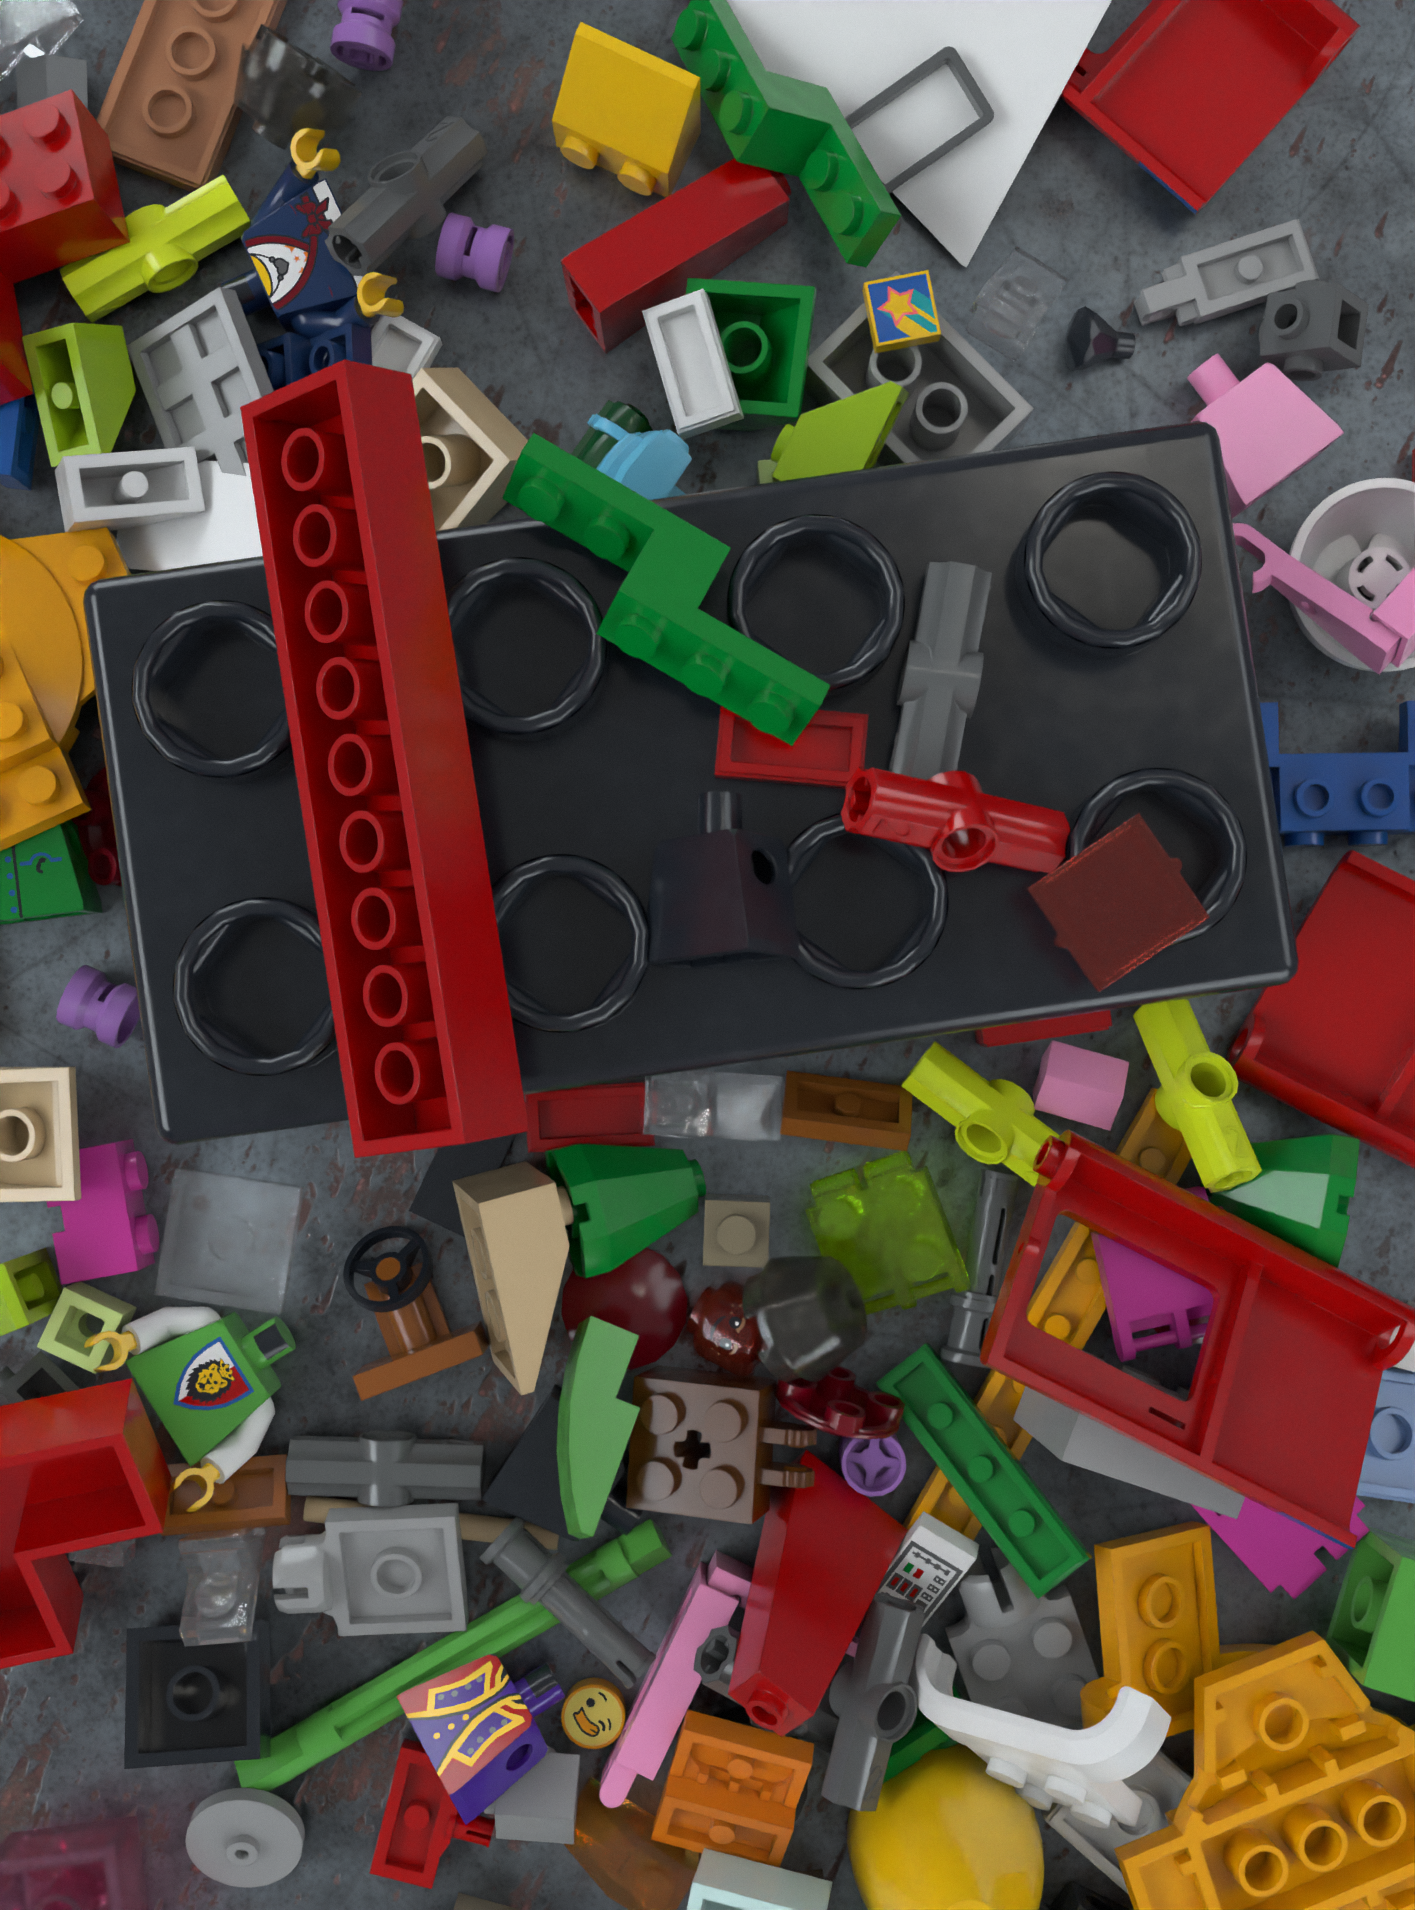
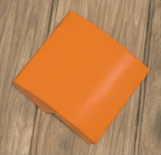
(732, 1789)

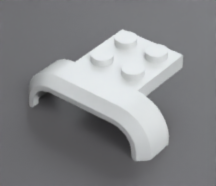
(1043, 1759)

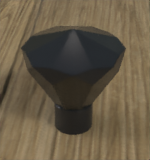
(1093, 340)

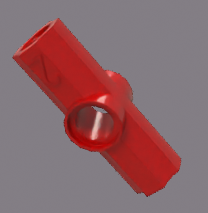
(954, 820)

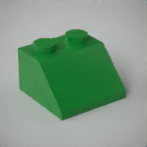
(765, 344)

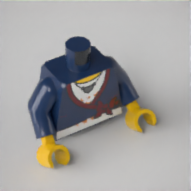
(292, 259)

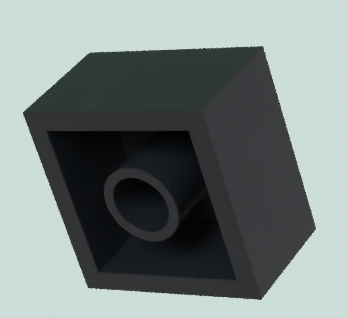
(196, 1699)

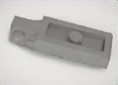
(1229, 276)

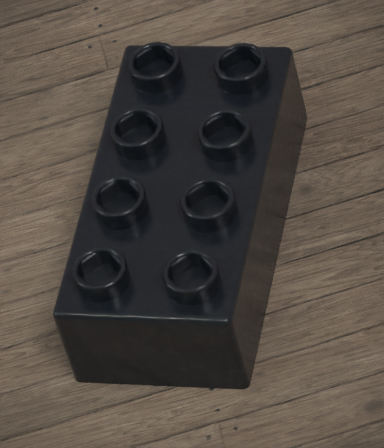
(1102, 694)

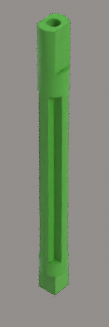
(492, 1633)

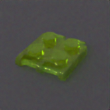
(887, 1231)

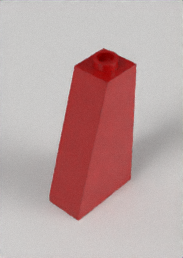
(674, 240)
(808, 1593)

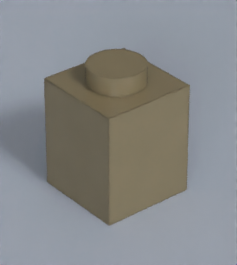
(736, 1230)

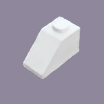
(128, 488)

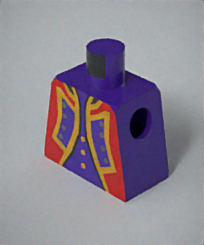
(481, 1728)

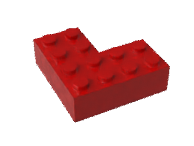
(54, 209)
(72, 1478)

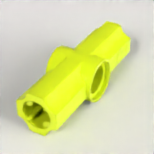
(160, 251)
(1197, 1094)
(990, 1117)

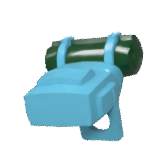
(632, 453)

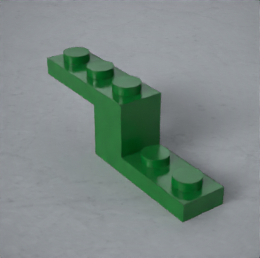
(786, 128)
(659, 600)

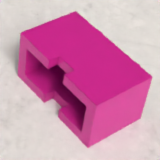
(109, 1224)

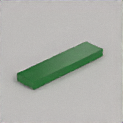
(985, 1471)

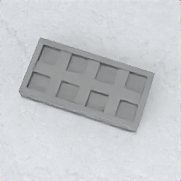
(199, 375)

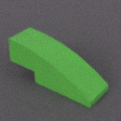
(593, 1421)

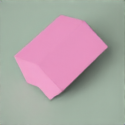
(1080, 1085)

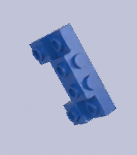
(1343, 791)

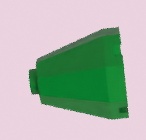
(1299, 1192)
(622, 1199)

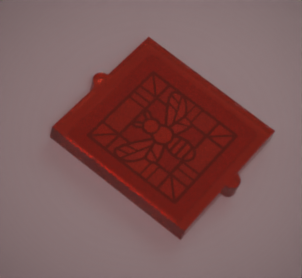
(1118, 903)

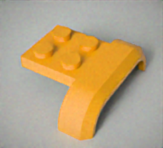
(1158, 1621)

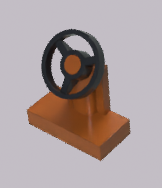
(407, 1315)

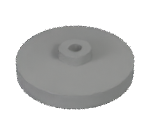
(245, 1837)

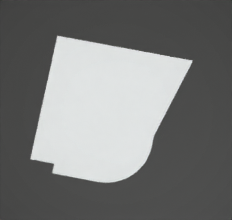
(860, 47)

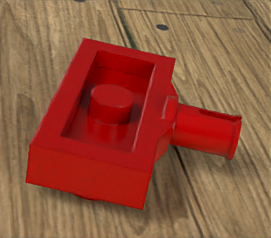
(420, 1822)

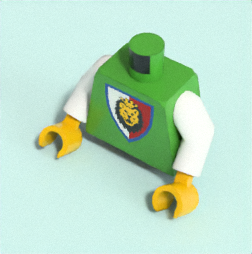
(205, 1383)

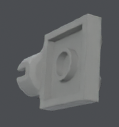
(378, 1570)
(1019, 1648)

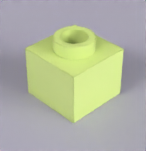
(68, 1330)

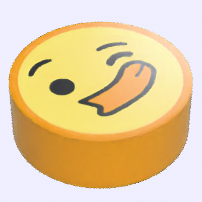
(593, 1713)

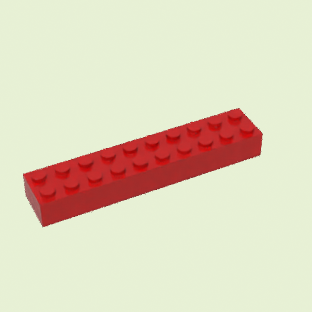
(383, 762)

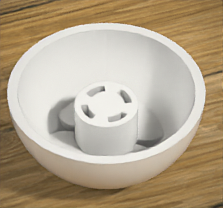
(1353, 529)

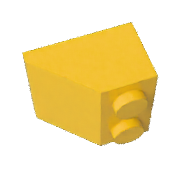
(626, 112)

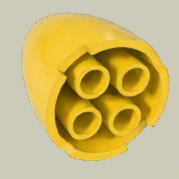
(947, 1840)

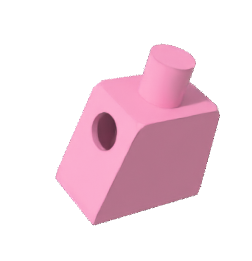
(1262, 427)

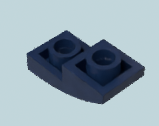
(296, 356)

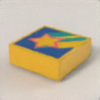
(901, 311)

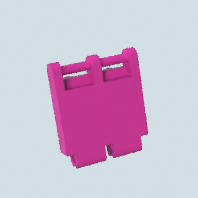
(1148, 1296)
(1277, 1547)

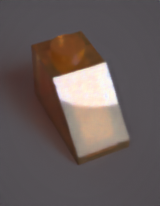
(623, 1859)

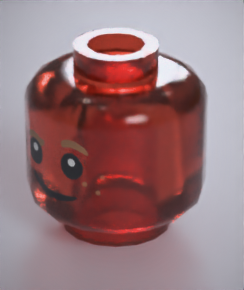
(722, 1331)

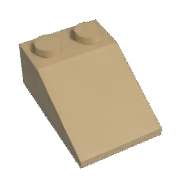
(465, 448)
(39, 1135)
(517, 1257)

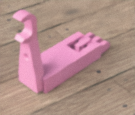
(1375, 641)
(671, 1677)

